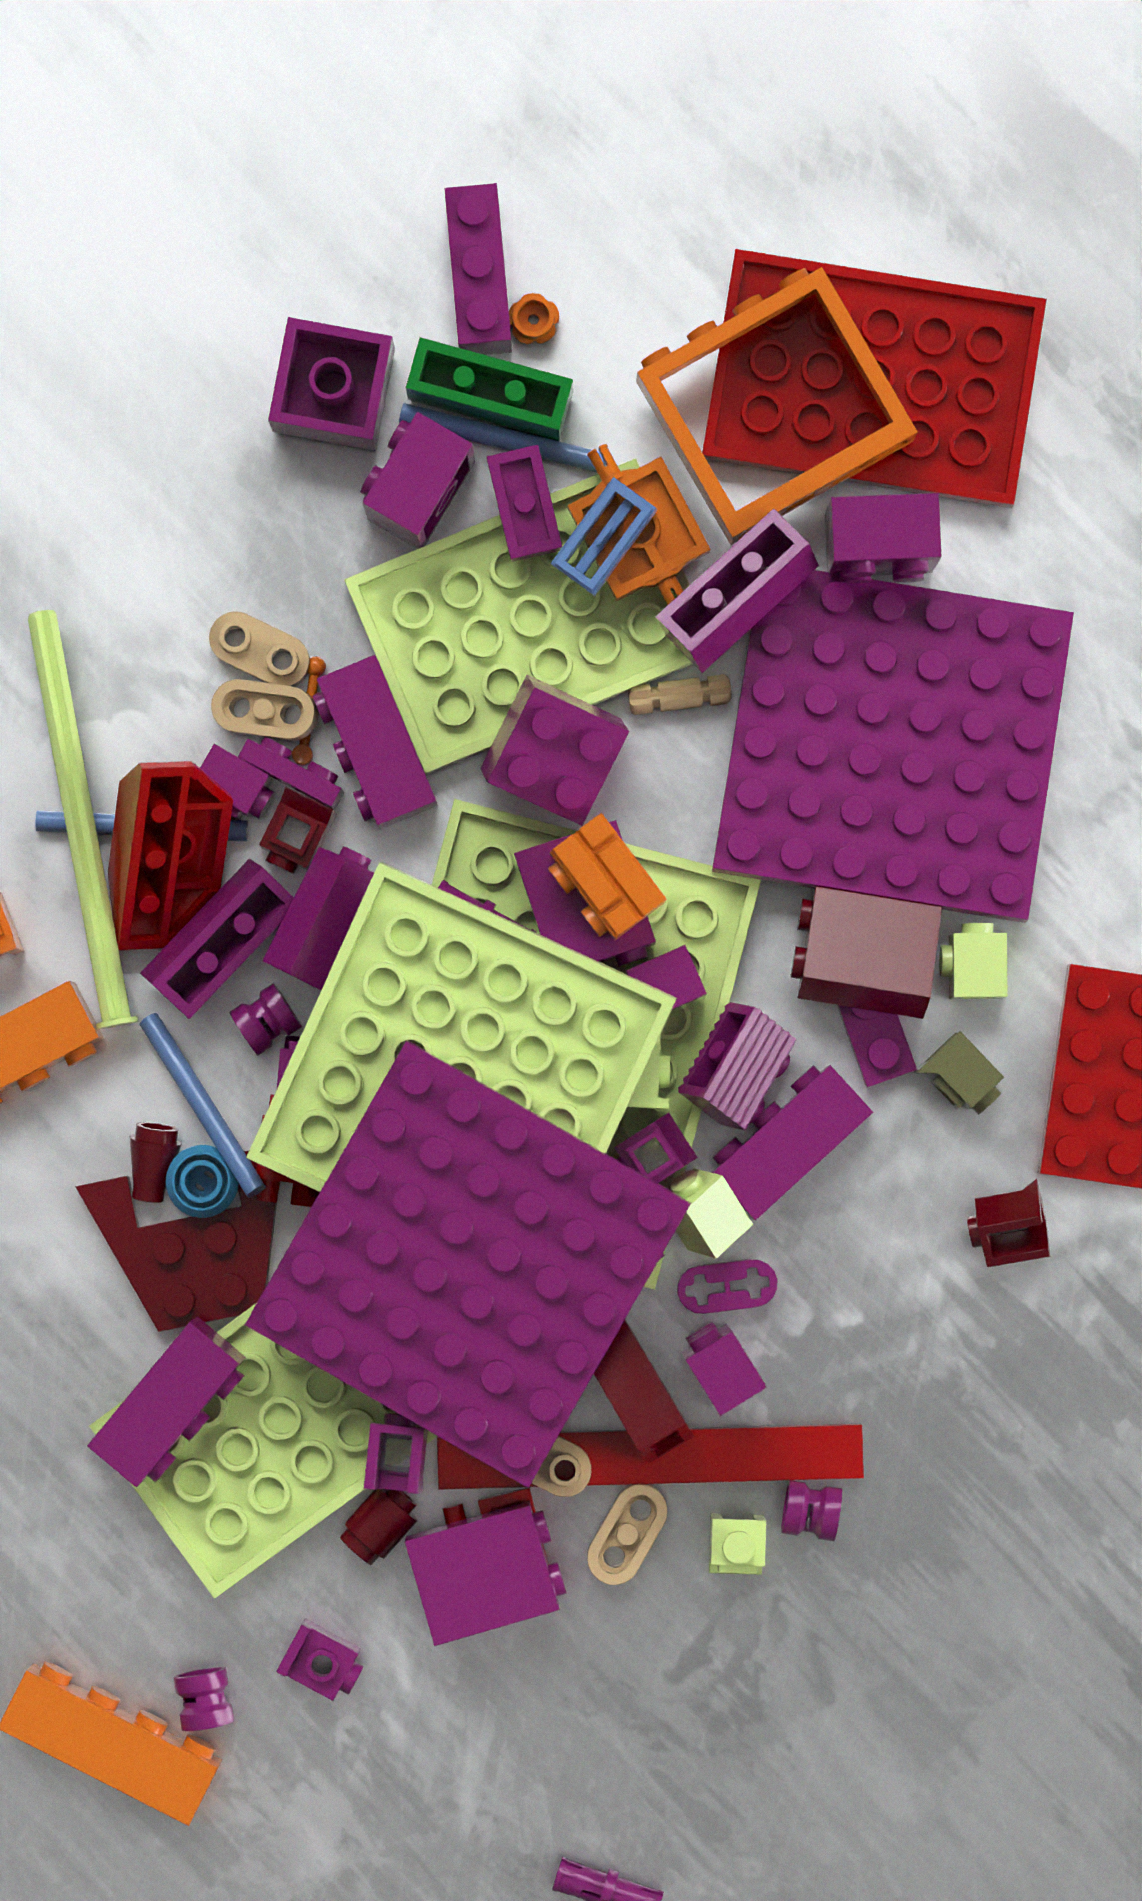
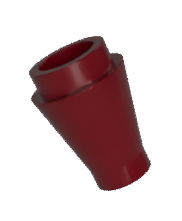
(151, 1155)

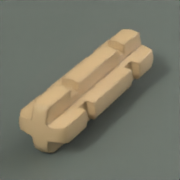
(680, 694)

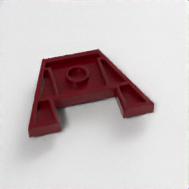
(190, 1263)

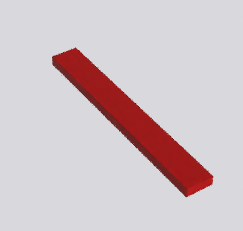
(710, 1456)

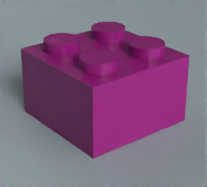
(331, 383)
(417, 480)
(883, 536)
(554, 750)

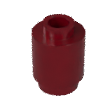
(379, 1524)

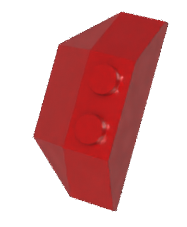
(165, 850)

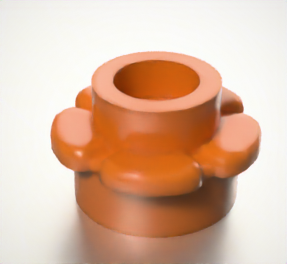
(533, 305)

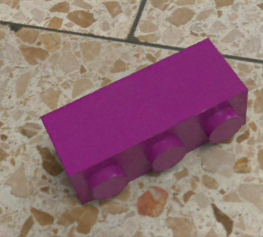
(478, 269)
(737, 590)
(374, 743)
(219, 938)
(790, 1139)
(722, 1367)
(168, 1403)

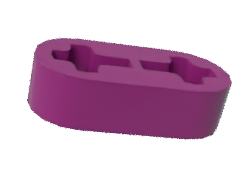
(729, 1298)

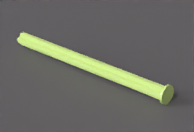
(79, 820)

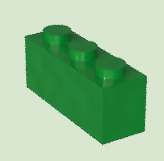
(489, 389)

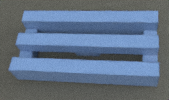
(630, 500)

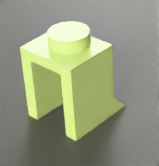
(737, 1545)

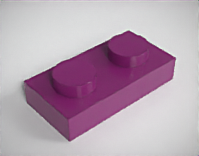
(524, 503)
(313, 782)
(877, 1044)

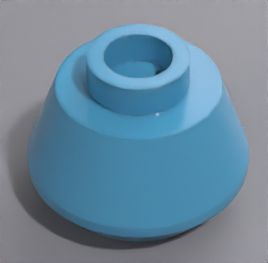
(188, 1170)

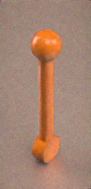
(302, 753)

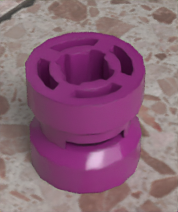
(274, 1010)
(823, 1512)
(203, 1699)

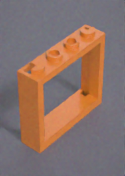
(821, 477)

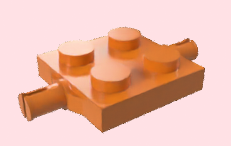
(666, 542)

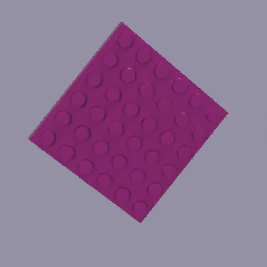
(896, 745)
(467, 1263)

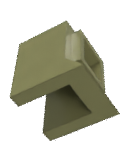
(963, 1074)

